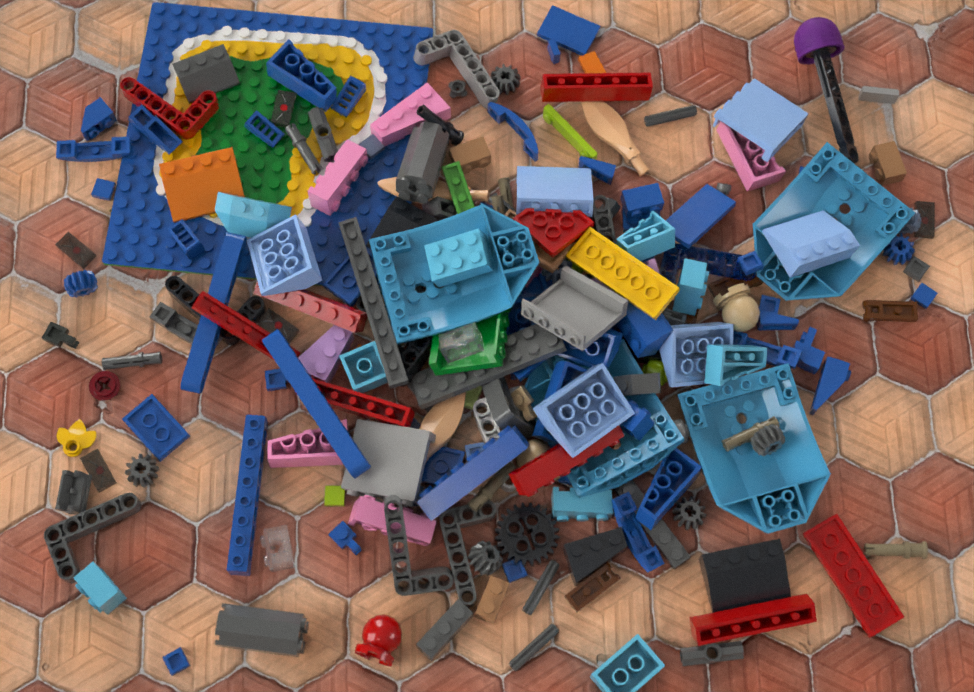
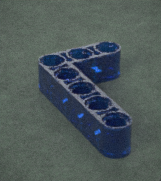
(718, 266)

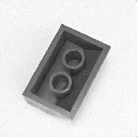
(205, 72)

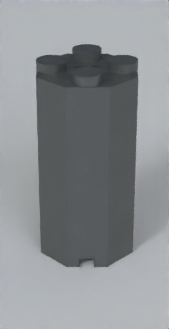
(422, 162)
(261, 630)

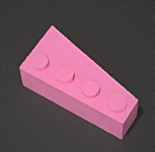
(403, 117)
(748, 159)
(338, 177)
(303, 450)
(372, 517)

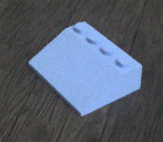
(810, 242)
(284, 258)
(686, 351)
(584, 410)

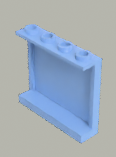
(762, 117)
(554, 189)

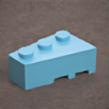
(648, 238)
(732, 361)
(568, 505)

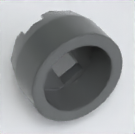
(722, 187)

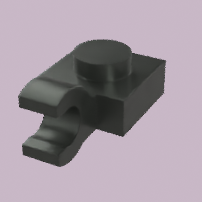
(58, 335)

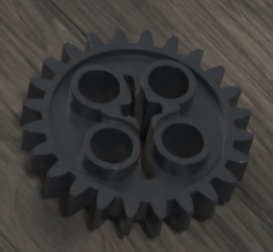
(543, 528)

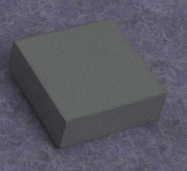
(916, 269)

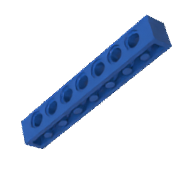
(247, 495)

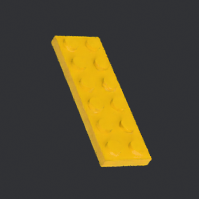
(622, 273)

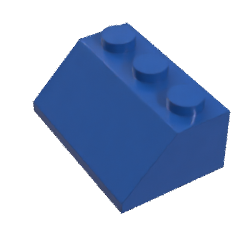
(644, 332)
(600, 351)

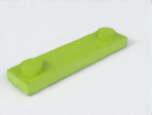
(552, 117)

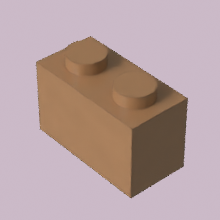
(471, 154)
(887, 163)
(492, 600)

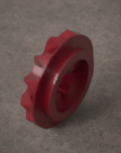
(104, 377)

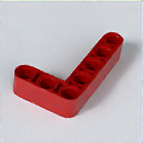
(167, 111)

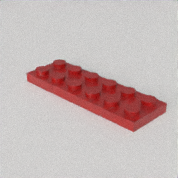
(853, 575)

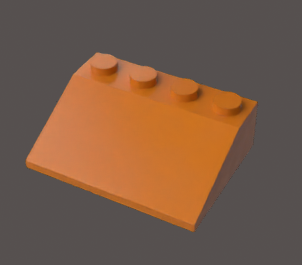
(196, 180)

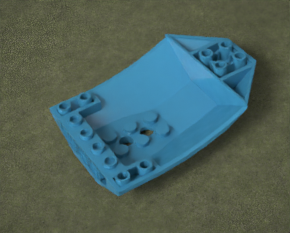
(826, 185)
(403, 266)
(633, 457)
(760, 490)

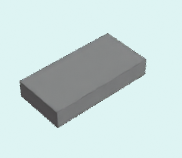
(877, 94)

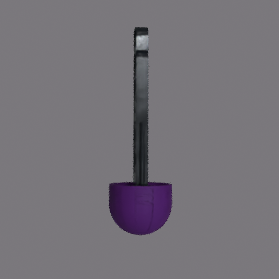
(818, 42)

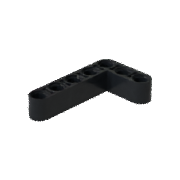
(185, 291)
(413, 350)

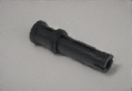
(455, 136)

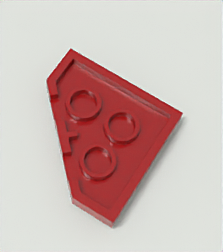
(554, 229)

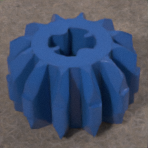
(899, 250)
(80, 283)

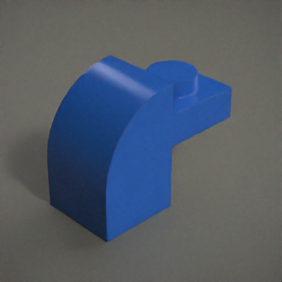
(811, 357)

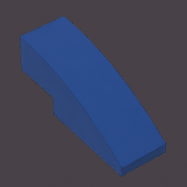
(154, 129)

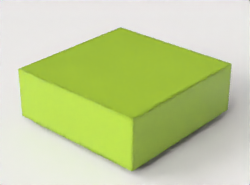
(334, 496)

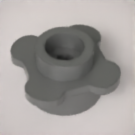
(457, 84)

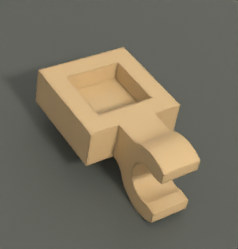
(523, 401)

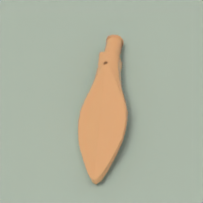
(612, 130)
(441, 190)
(443, 421)

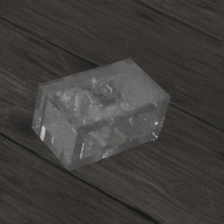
(461, 342)
(284, 558)

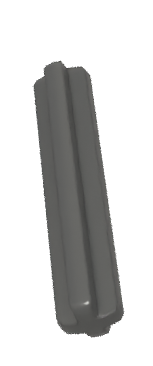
(670, 115)
(540, 587)
(531, 649)

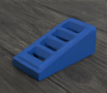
(348, 87)
(258, 116)
(599, 169)
(191, 249)
(774, 321)

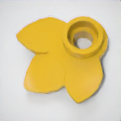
(77, 436)

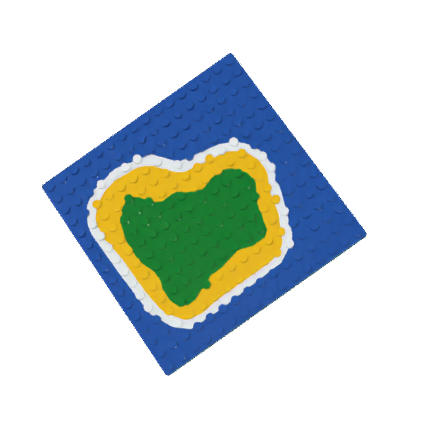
(339, 49)

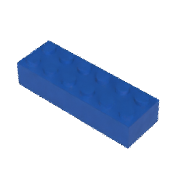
(472, 473)

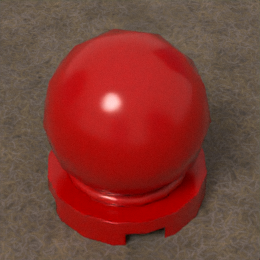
(380, 638)

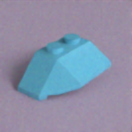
(249, 215)

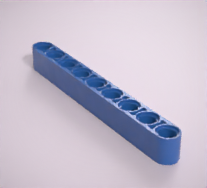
(208, 331)
(316, 404)

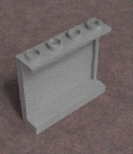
(576, 309)
(395, 459)

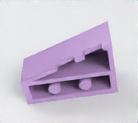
(323, 357)

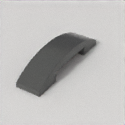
(175, 323)

